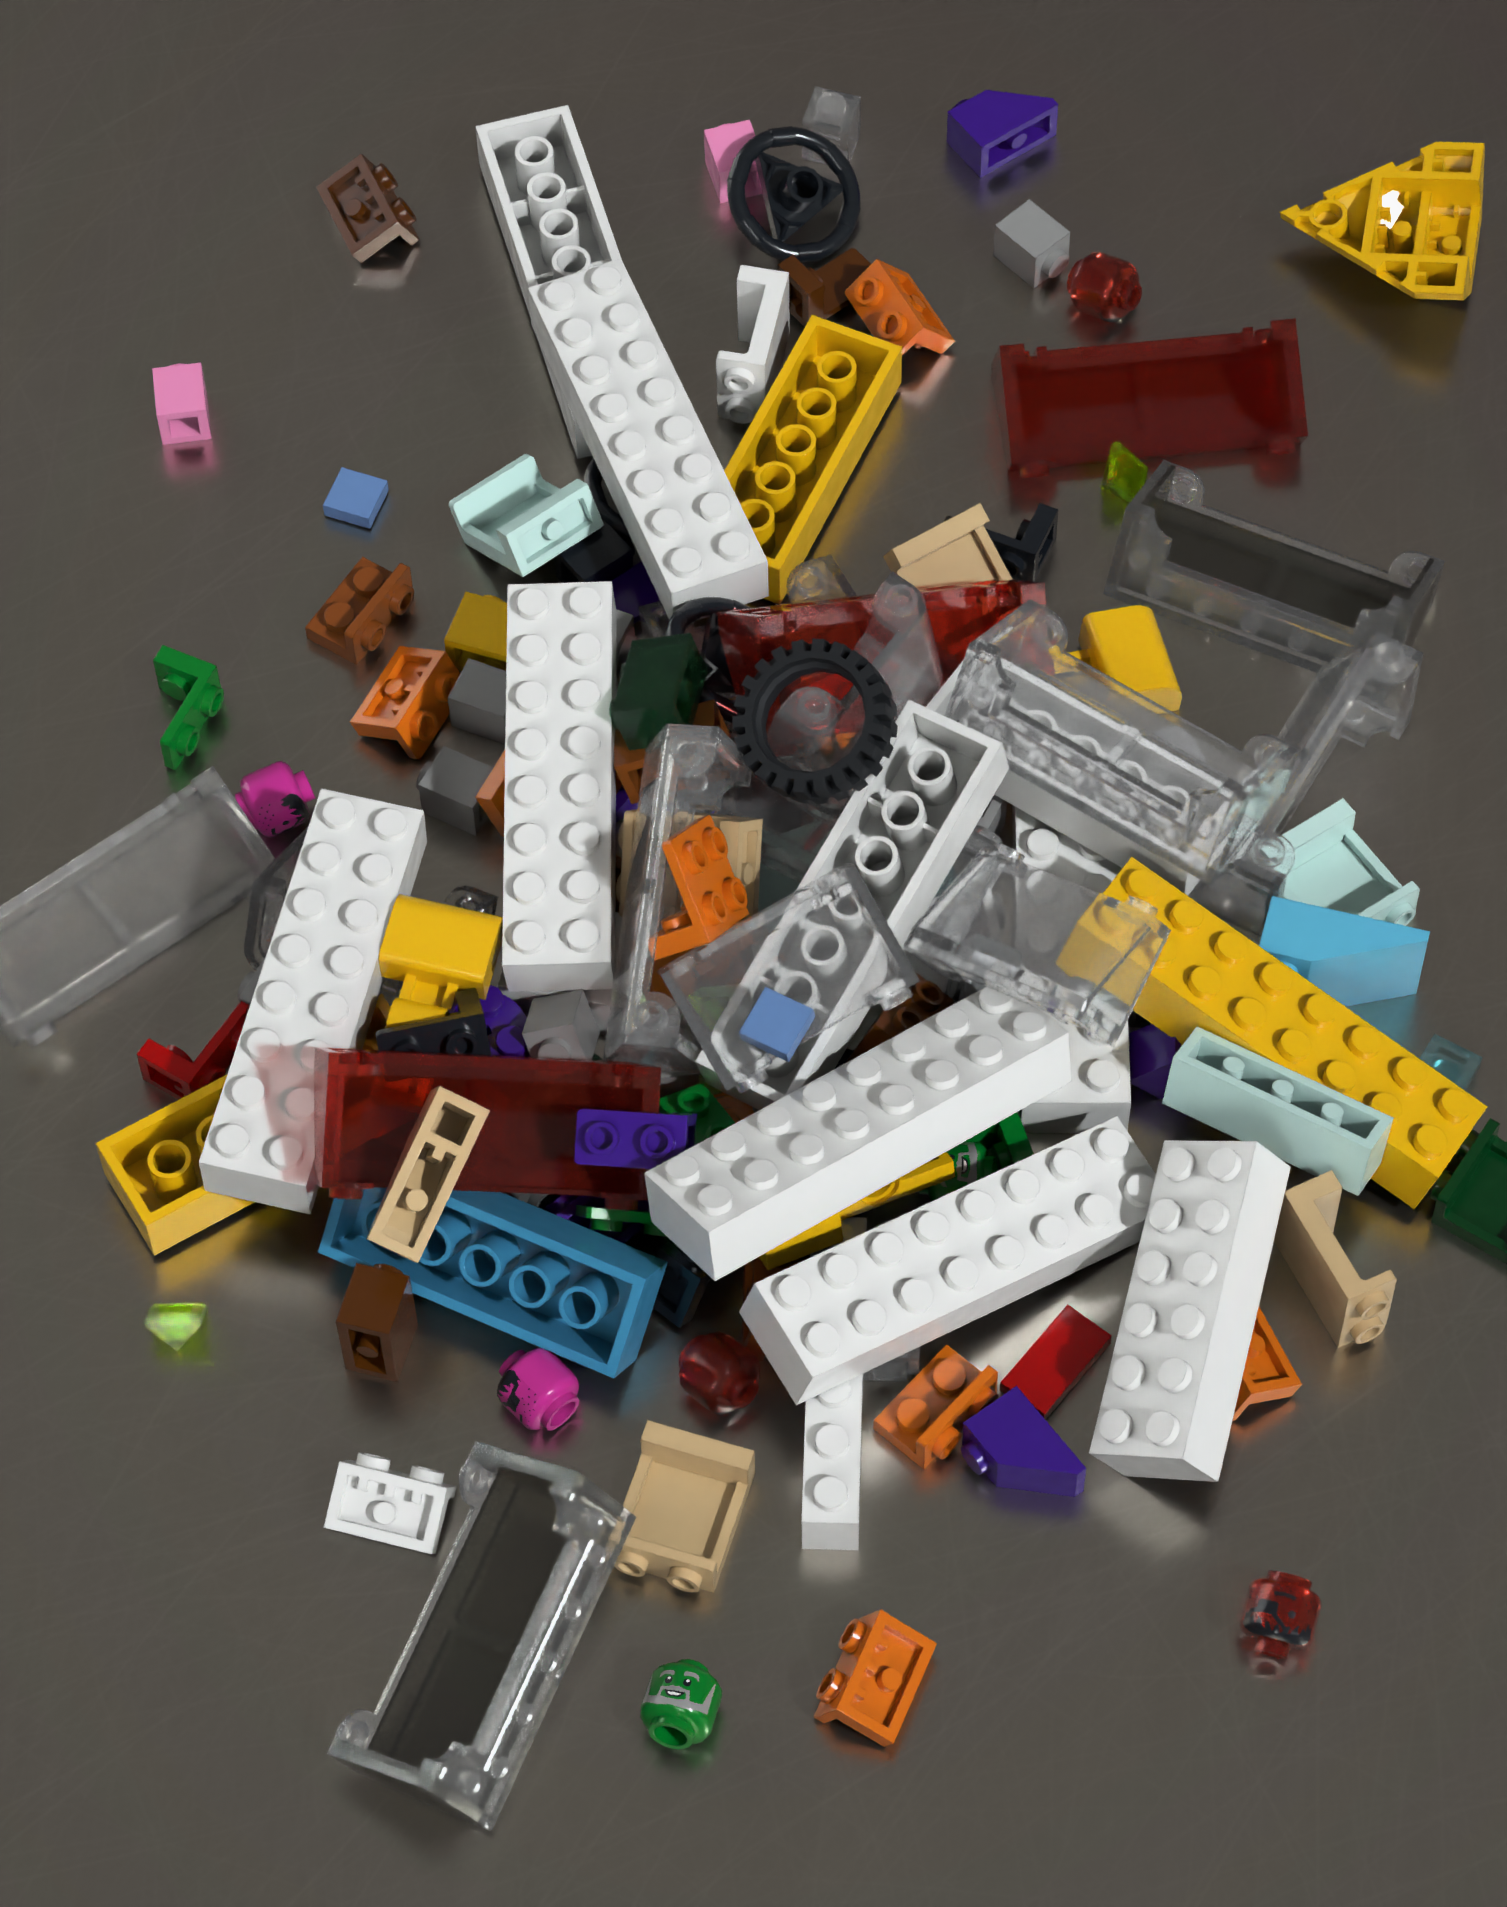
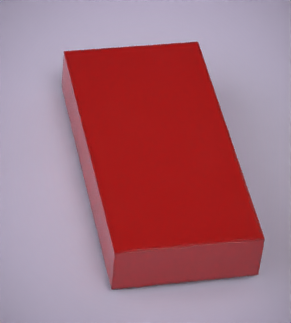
(1057, 1360)

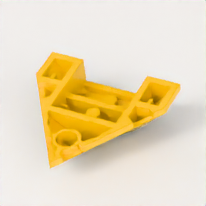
(1408, 221)

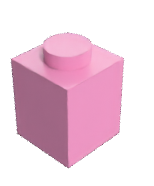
(720, 149)
(181, 403)

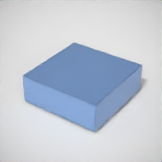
(355, 497)
(777, 1024)

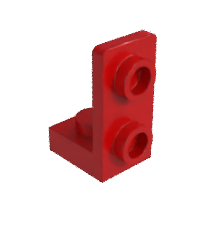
(175, 1071)

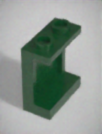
(1474, 1197)

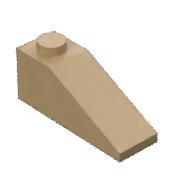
(427, 1173)

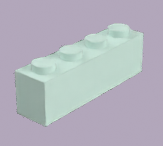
(1277, 1108)

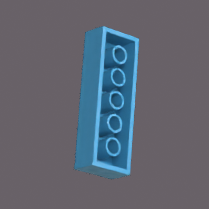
(518, 1273)

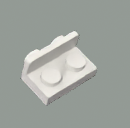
(389, 1504)

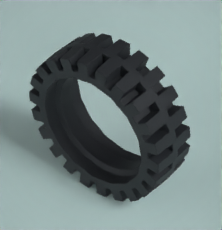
(764, 689)

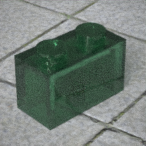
(657, 688)

